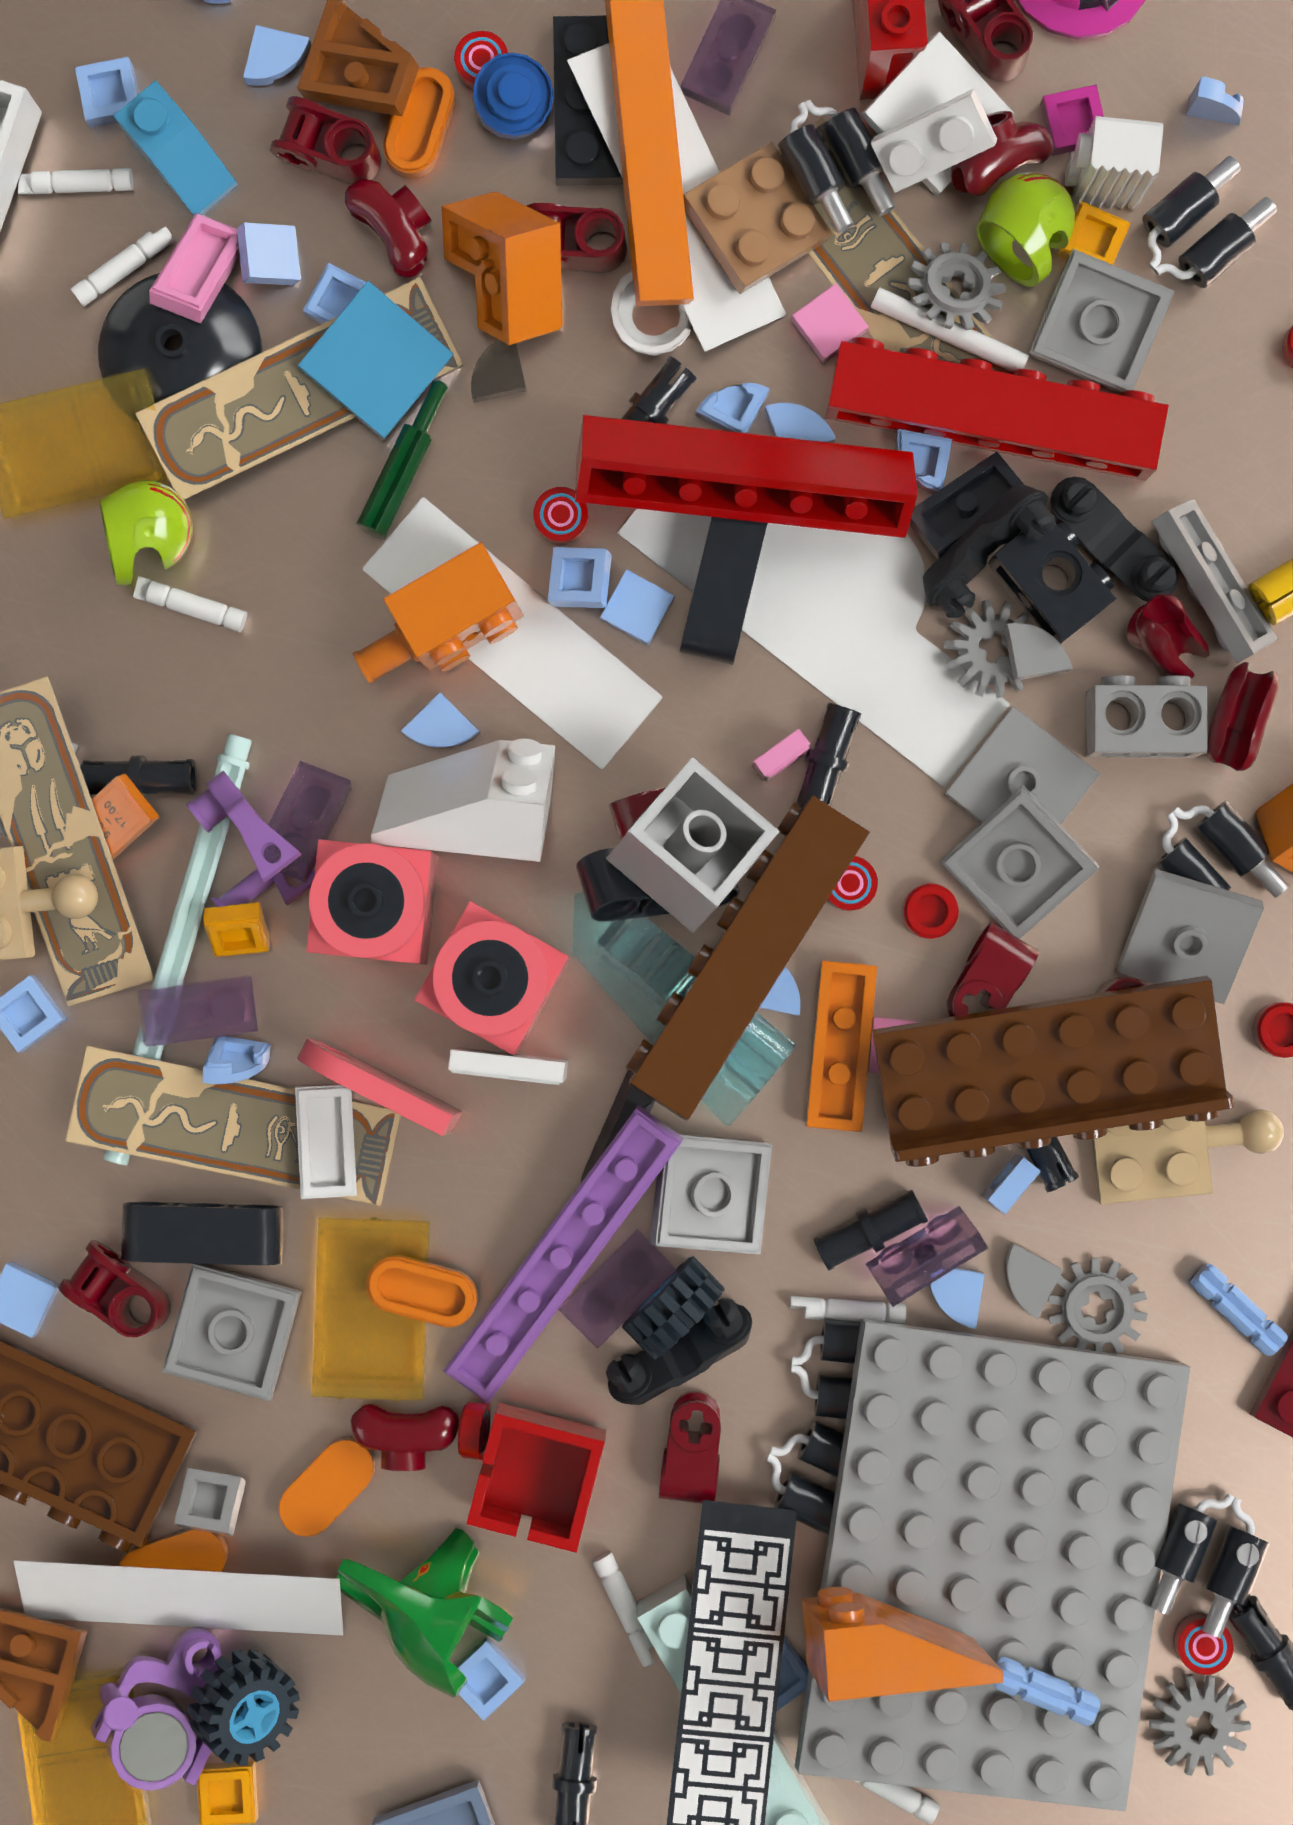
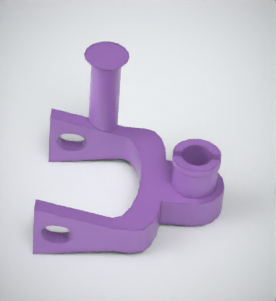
(226, 800)

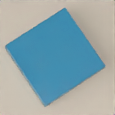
(375, 360)

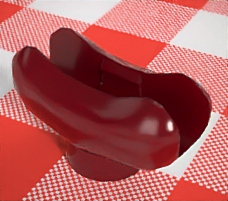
(1015, 146)
(395, 220)
(1165, 634)
(1241, 717)
(404, 1436)

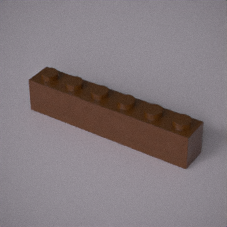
(747, 958)

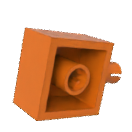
(444, 616)

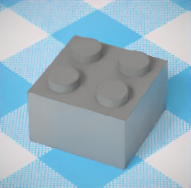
(692, 845)

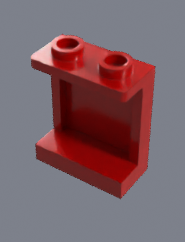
(885, 40)

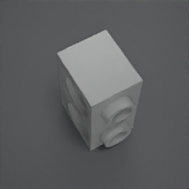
(1146, 733)

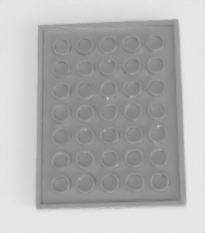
(1022, 1509)

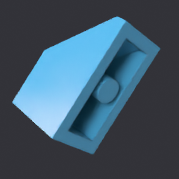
(175, 149)

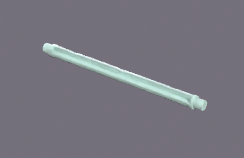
(192, 899)

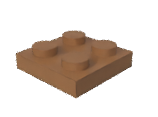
(755, 218)

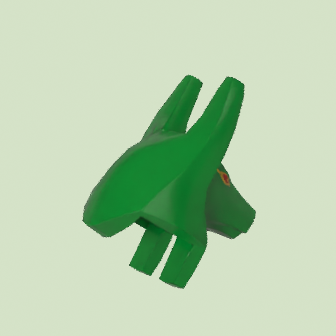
(428, 1609)

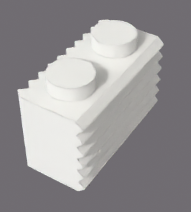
(1114, 162)

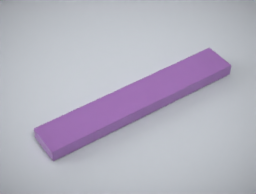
(563, 1254)

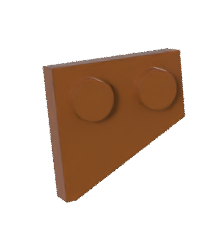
(356, 64)
(38, 1668)

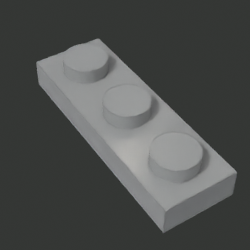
(1214, 580)

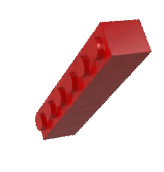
(997, 409)
(745, 476)

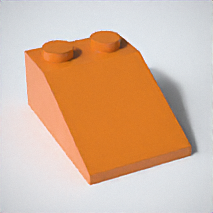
(875, 1649)

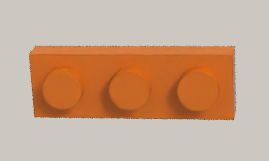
(841, 1046)

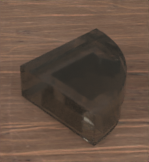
(497, 373)

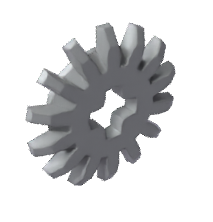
(974, 277)
(974, 658)
(1116, 1319)
(1193, 1703)

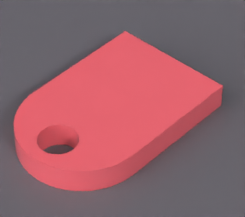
(379, 1086)

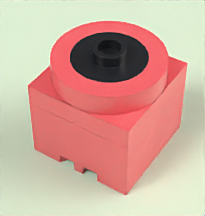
(372, 902)
(492, 978)

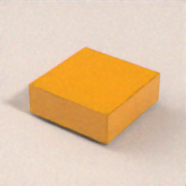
(1096, 234)
(236, 929)
(227, 1794)

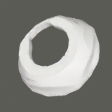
(621, 313)

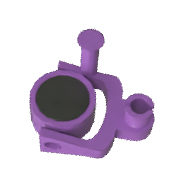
(151, 1733)

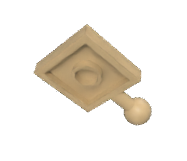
(72, 897)
(1174, 1156)

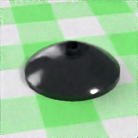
(137, 334)

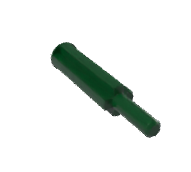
(401, 467)

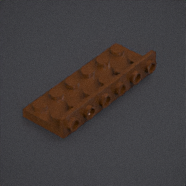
(1052, 1071)
(84, 1450)

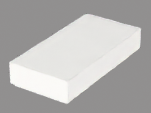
(325, 1141)

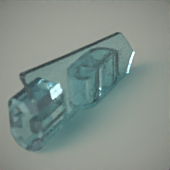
(641, 971)

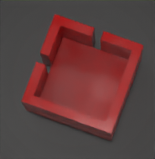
(540, 1471)

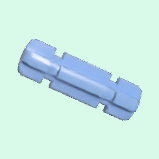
(1239, 1309)
(1048, 1692)

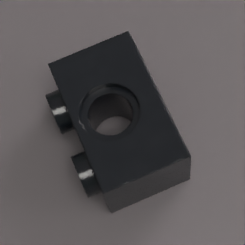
(1055, 611)

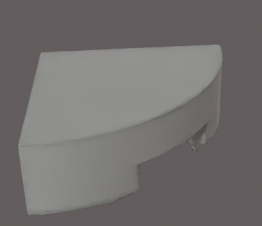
(1034, 652)
(1030, 1278)

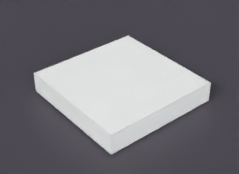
(924, 83)
(508, 1066)

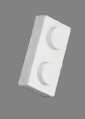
(934, 141)

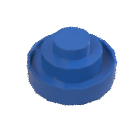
(512, 95)

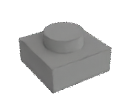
(210, 1501)

